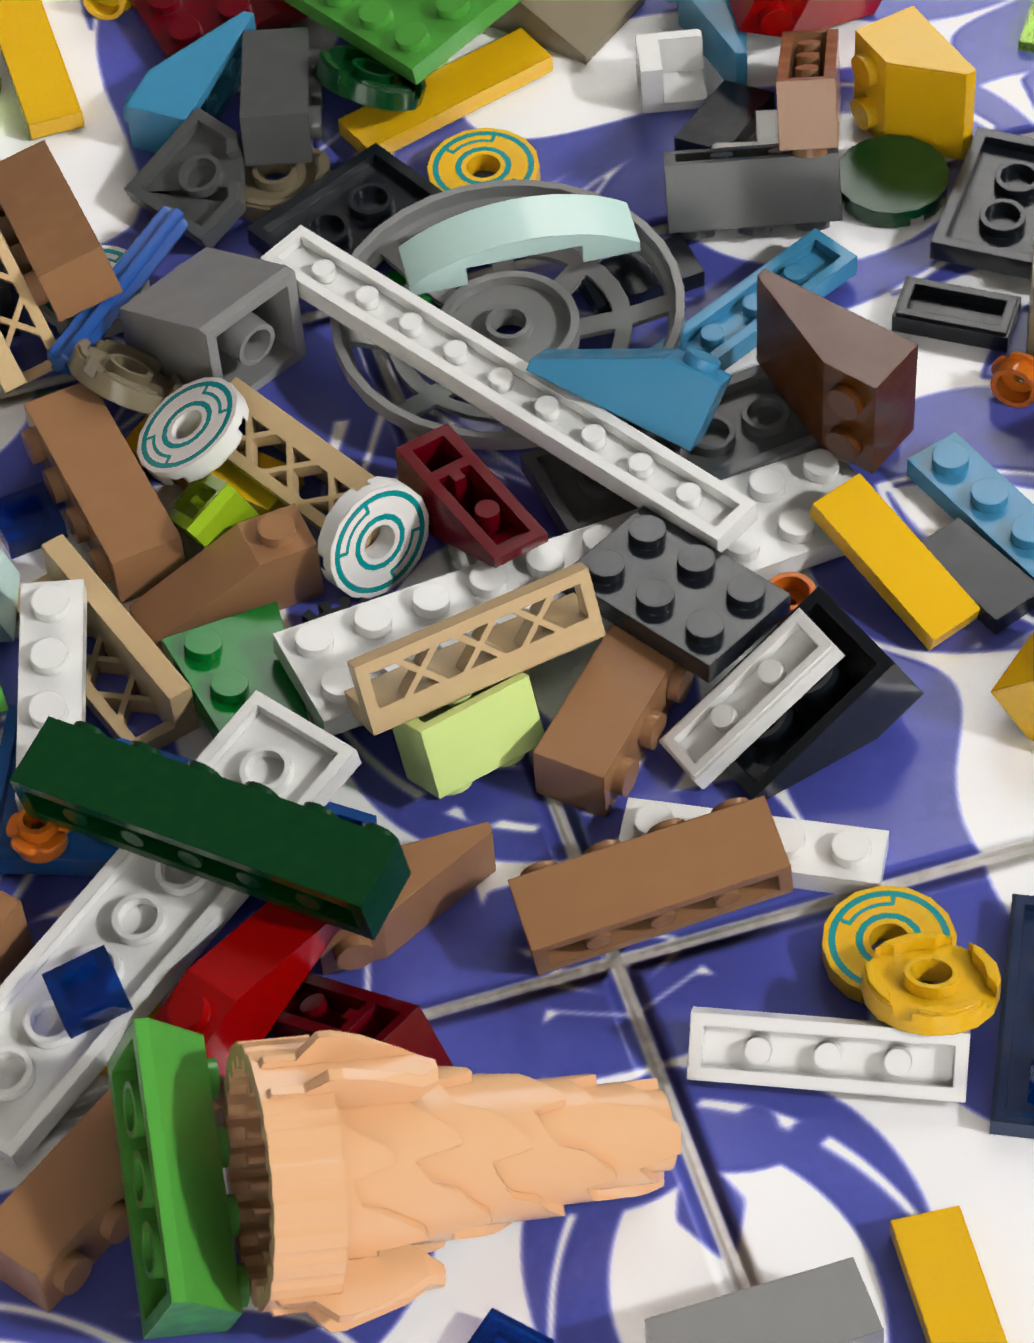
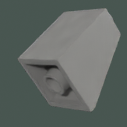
(219, 319)

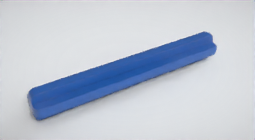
(132, 273)

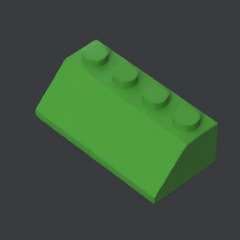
(175, 1181)

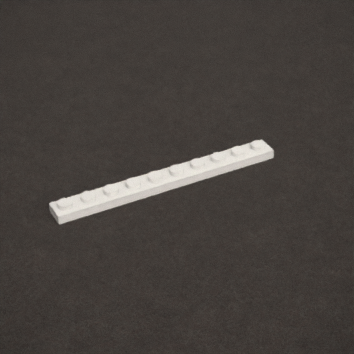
(504, 389)

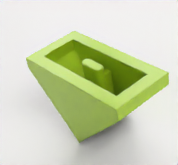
(209, 510)

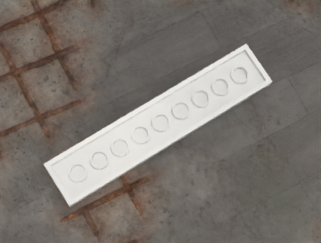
(776, 543)

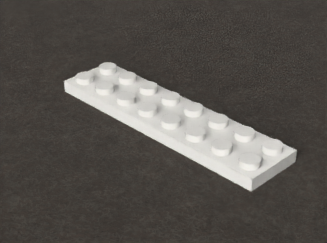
(149, 922)

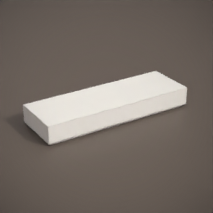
(751, 698)

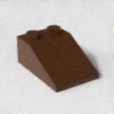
(837, 371)

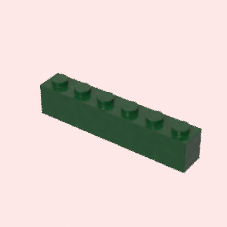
(212, 826)

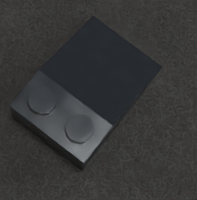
(833, 717)

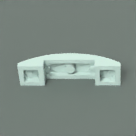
(514, 230)

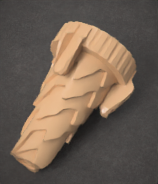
(375, 1155)

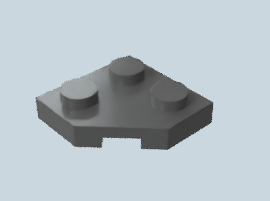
(199, 174)

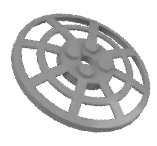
(507, 298)

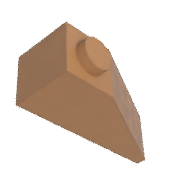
(239, 571)
(441, 874)

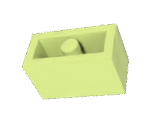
(470, 737)

